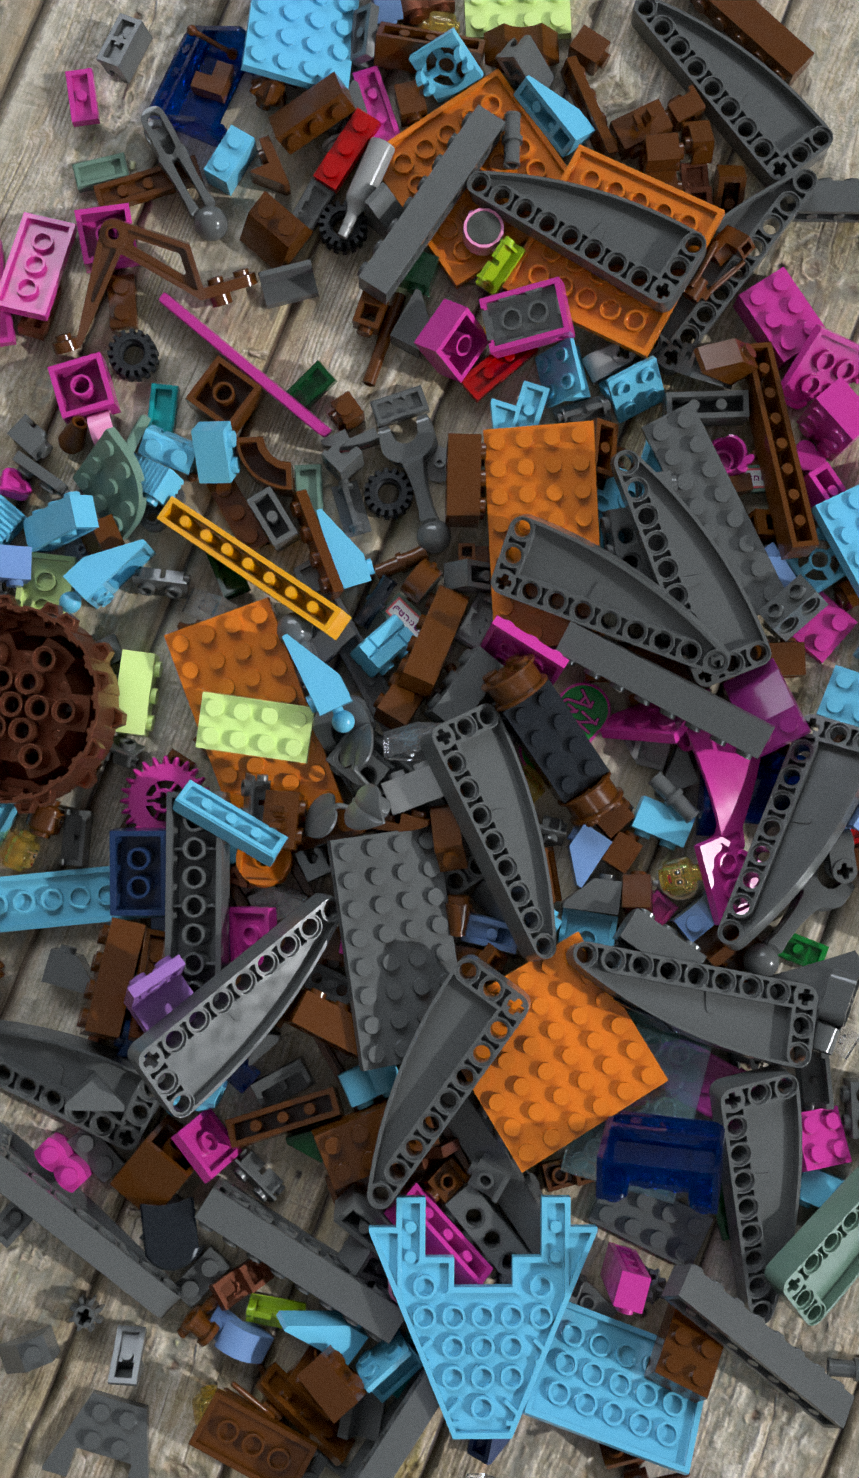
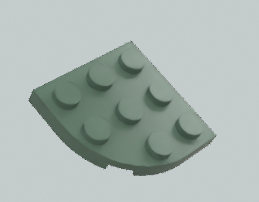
(114, 481)

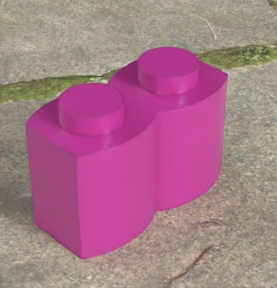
(63, 1161)

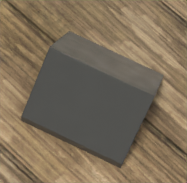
(94, 1095)

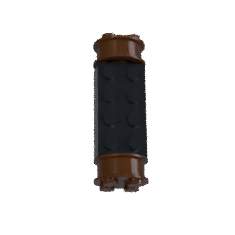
(552, 740)

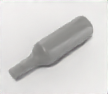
(366, 180)

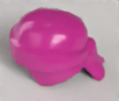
(733, 454)

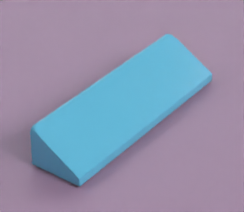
(229, 823)

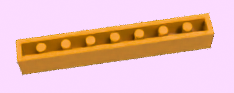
(254, 568)

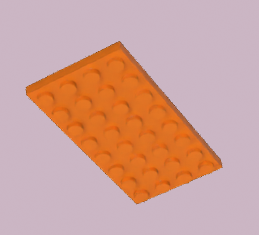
(550, 476)
(245, 658)

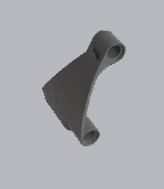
(836, 985)

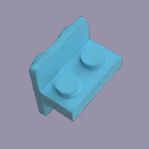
(563, 373)
(634, 389)
(388, 1366)

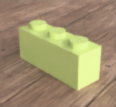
(138, 691)

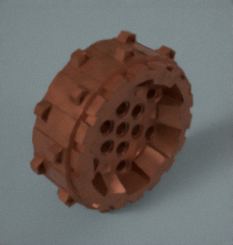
(76, 677)

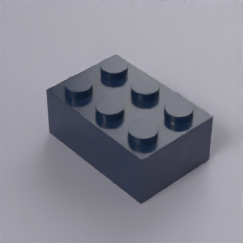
(137, 871)

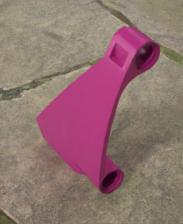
(728, 782)

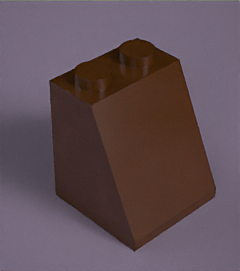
(155, 1168)

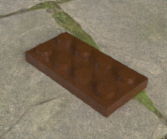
(251, 1440)

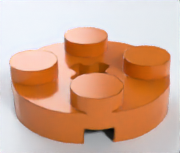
(261, 875)

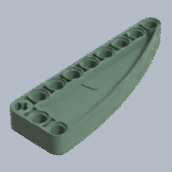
(821, 1257)

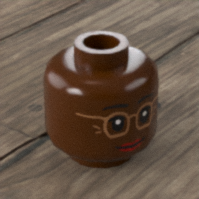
(46, 820)

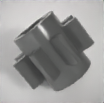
(656, 1285)
(79, 1311)

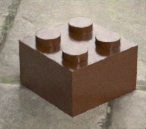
(225, 394)

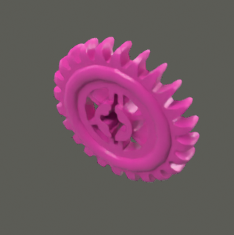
(137, 794)

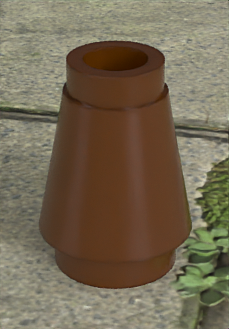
(74, 435)
(458, 914)

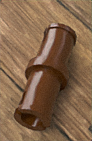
(401, 562)

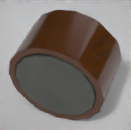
(421, 581)

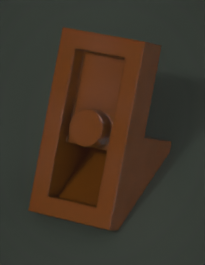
(271, 172)

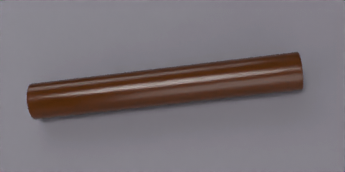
(383, 341)

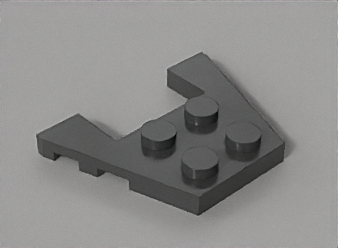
(108, 1428)

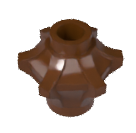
(268, 93)

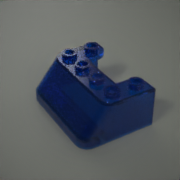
(661, 1155)

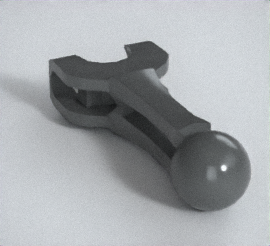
(210, 220)
(414, 457)
(302, 631)
(763, 957)

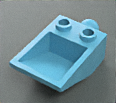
(103, 573)
(324, 686)

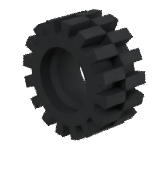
(331, 239)
(129, 340)
(383, 478)

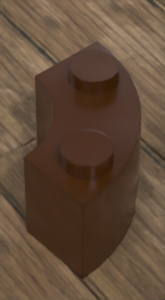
(543, 36)
(264, 467)

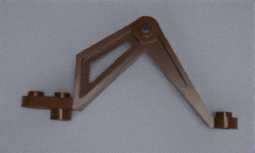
(107, 255)

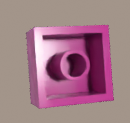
(89, 225)
(452, 340)
(83, 387)

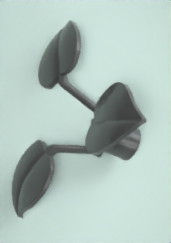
(368, 805)

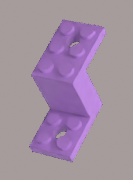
(158, 993)

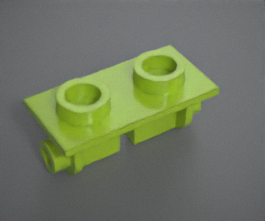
(498, 270)
(263, 1309)

